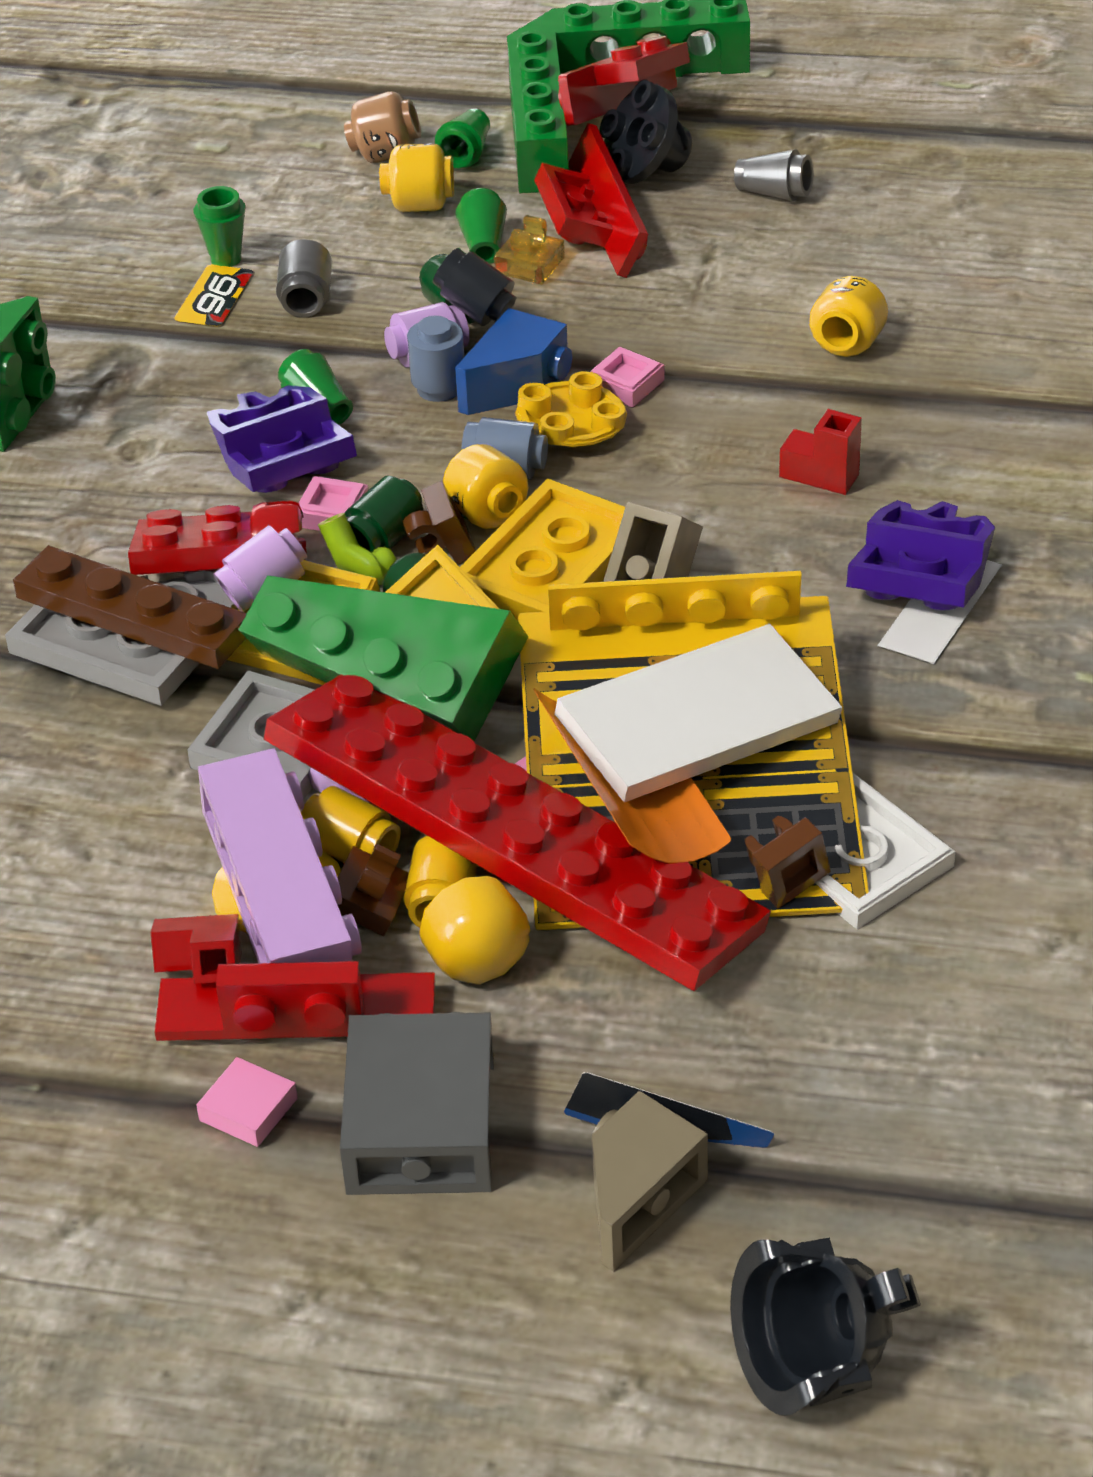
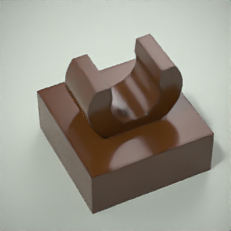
(442, 522)
(789, 861)
(372, 887)

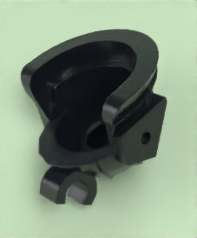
(811, 1321)

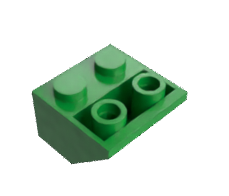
(24, 366)

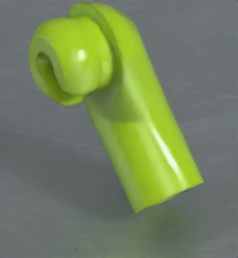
(348, 553)

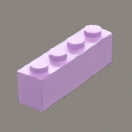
(274, 862)

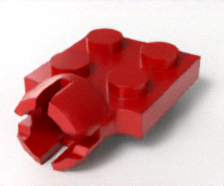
(194, 543)

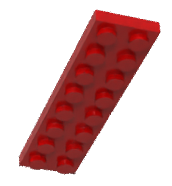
(518, 829)

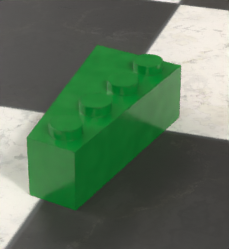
(411, 648)

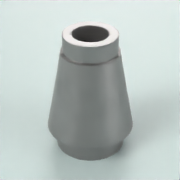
(776, 175)

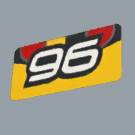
(213, 295)

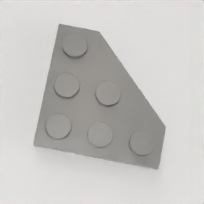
(108, 656)

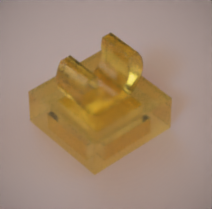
(530, 253)

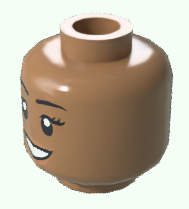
(381, 124)

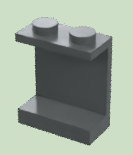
(417, 1104)

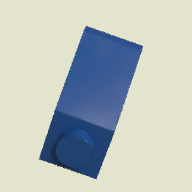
(509, 355)

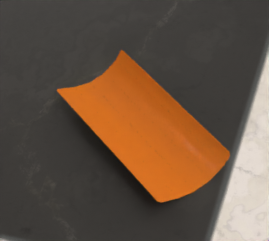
(665, 824)

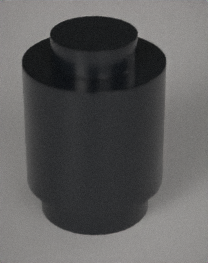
(474, 286)

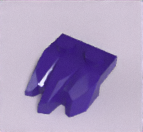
(280, 437)
(922, 555)

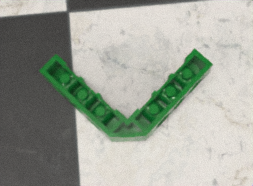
(565, 41)

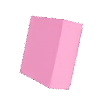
(630, 375)
(328, 498)
(247, 1101)

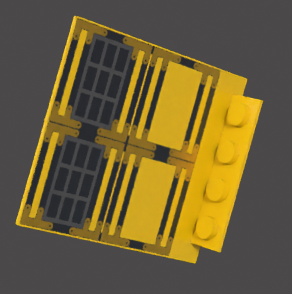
(631, 624)

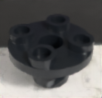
(646, 133)

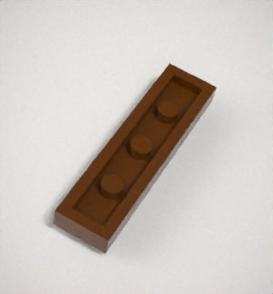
(131, 606)

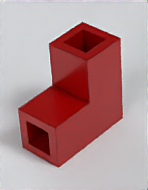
(828, 456)
(196, 944)

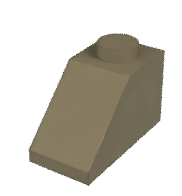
(652, 545)
(643, 1172)

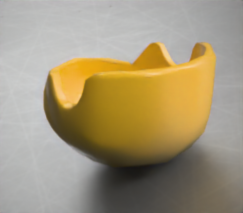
(475, 930)

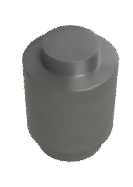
(303, 277)

